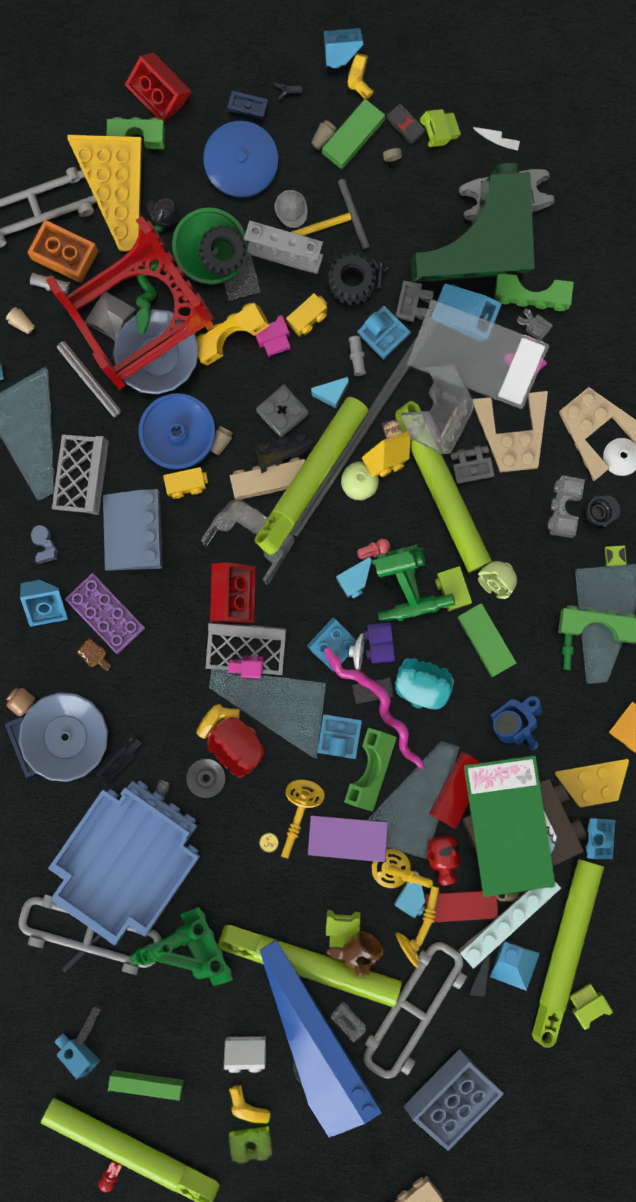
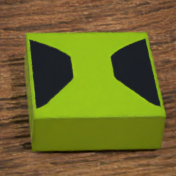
(615, 556)

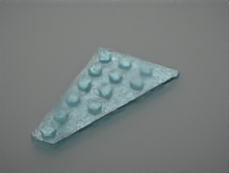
(28, 430)
(605, 590)
(281, 704)
(412, 800)

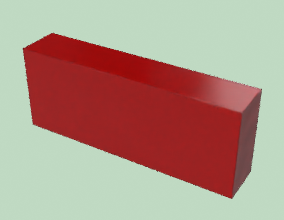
(454, 795)
(464, 906)

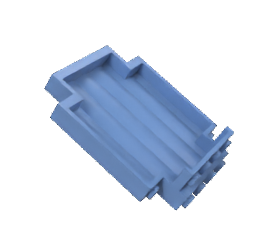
(124, 861)

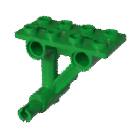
(403, 564)
(195, 933)

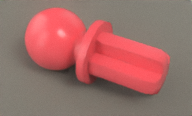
(381, 546)

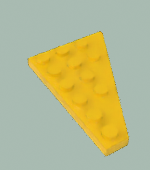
(114, 177)

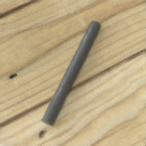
(354, 216)

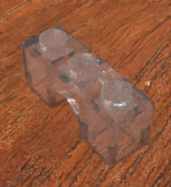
(563, 523)

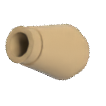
(20, 320)

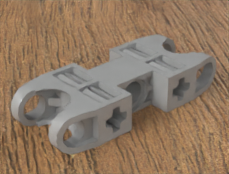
(538, 199)

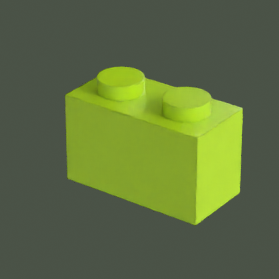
(453, 582)

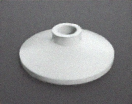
(613, 459)
(356, 652)

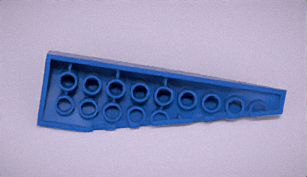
(325, 1069)

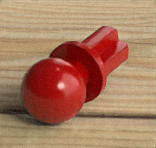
(110, 1176)

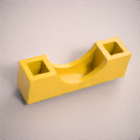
(211, 343)

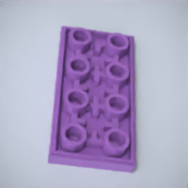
(105, 613)
(348, 838)

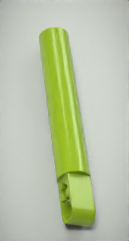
(311, 475)
(447, 499)
(567, 951)
(313, 966)
(129, 1152)

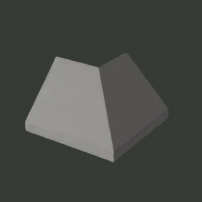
(110, 315)

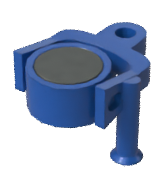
(509, 725)

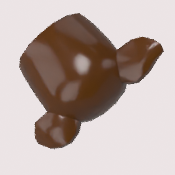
(359, 953)

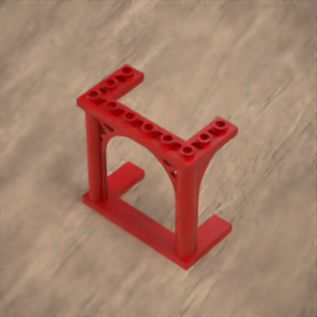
(145, 250)

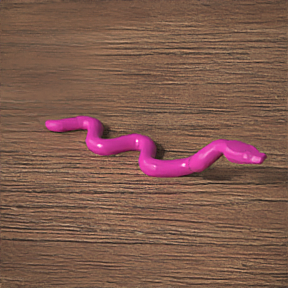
(384, 697)

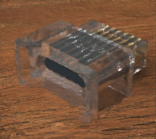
(348, 1022)

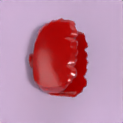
(235, 746)

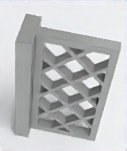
(96, 474)
(247, 631)

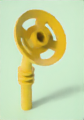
(303, 802)
(395, 870)
(412, 946)

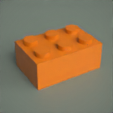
(63, 251)

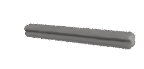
(88, 379)

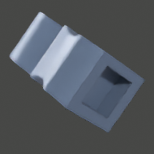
(41, 537)

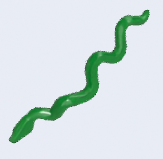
(150, 294)

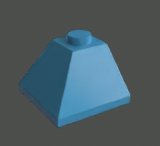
(341, 46)
(42, 603)
(514, 964)

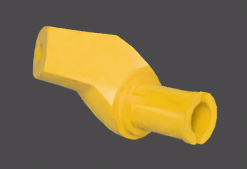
(355, 77)
(213, 717)
(245, 1111)

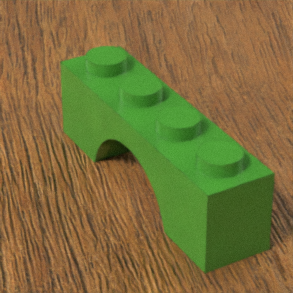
(511, 291)
(574, 621)
(366, 790)

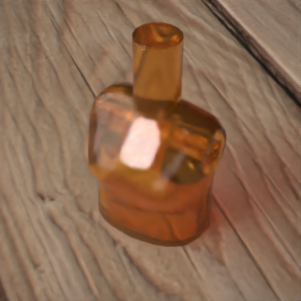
(93, 654)

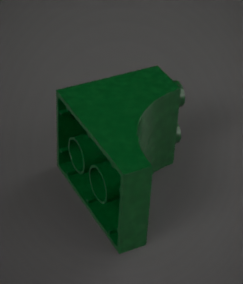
(496, 239)

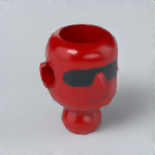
(444, 856)

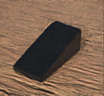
(479, 982)

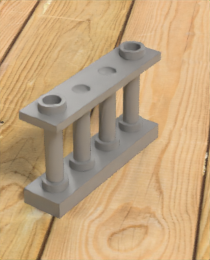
(284, 247)

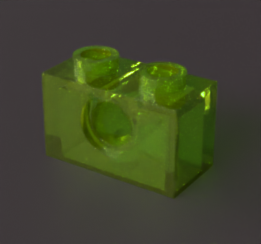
(259, 1136)

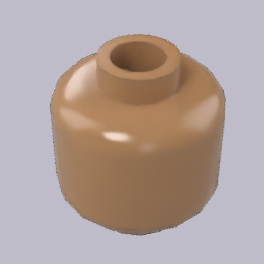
(20, 701)

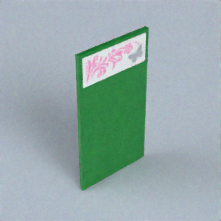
(509, 826)

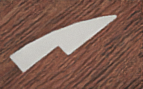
(495, 136)

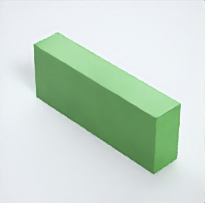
(353, 134)
(486, 640)
(146, 1085)

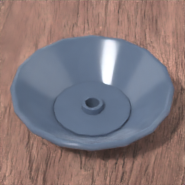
(164, 372)
(43, 731)

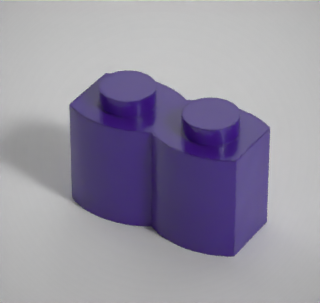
(380, 643)

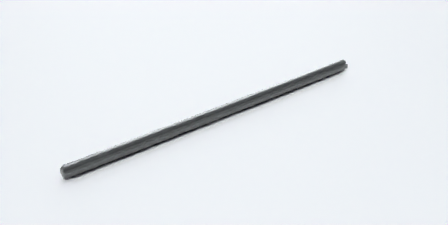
(355, 440)

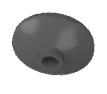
(198, 785)

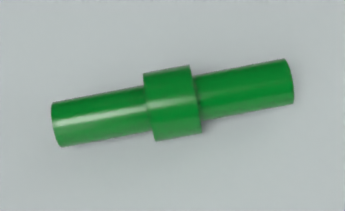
(567, 651)

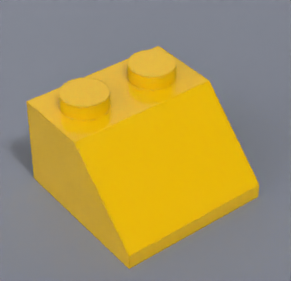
(388, 455)

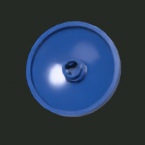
(240, 159)
(177, 431)

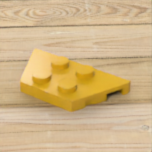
(594, 783)

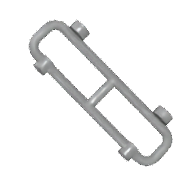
(84, 206)
(38, 937)
(454, 979)

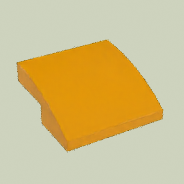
(625, 728)

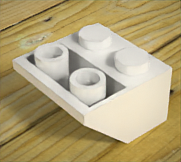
(245, 1053)

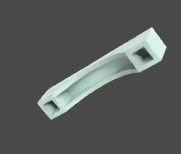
(504, 925)

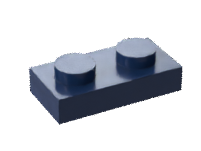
(247, 105)

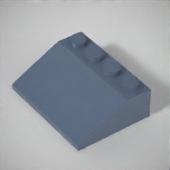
(132, 530)
(453, 1100)

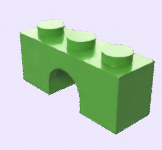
(152, 130)

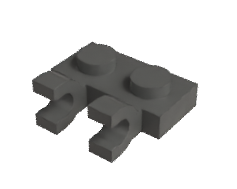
(409, 299)

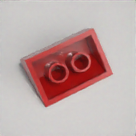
(157, 87)
(232, 593)

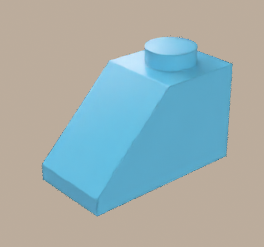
(354, 579)
(411, 899)

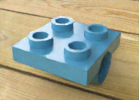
(383, 332)
(333, 637)
(339, 736)
(600, 838)

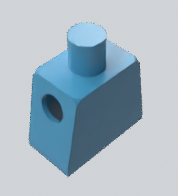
(76, 1058)

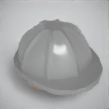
(291, 208)

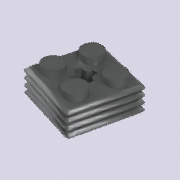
(282, 399)

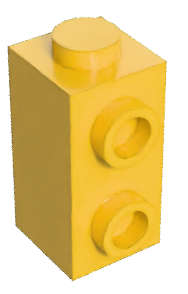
(308, 313)
(185, 482)

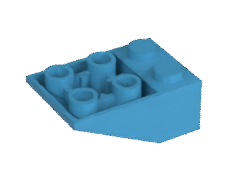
(470, 302)

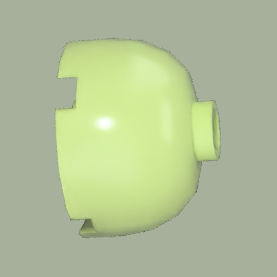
(358, 481)
(498, 578)

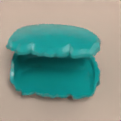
(424, 684)

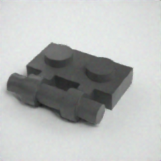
(472, 470)

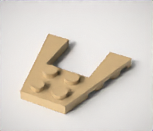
(584, 417)
(516, 449)

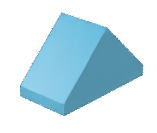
(331, 392)

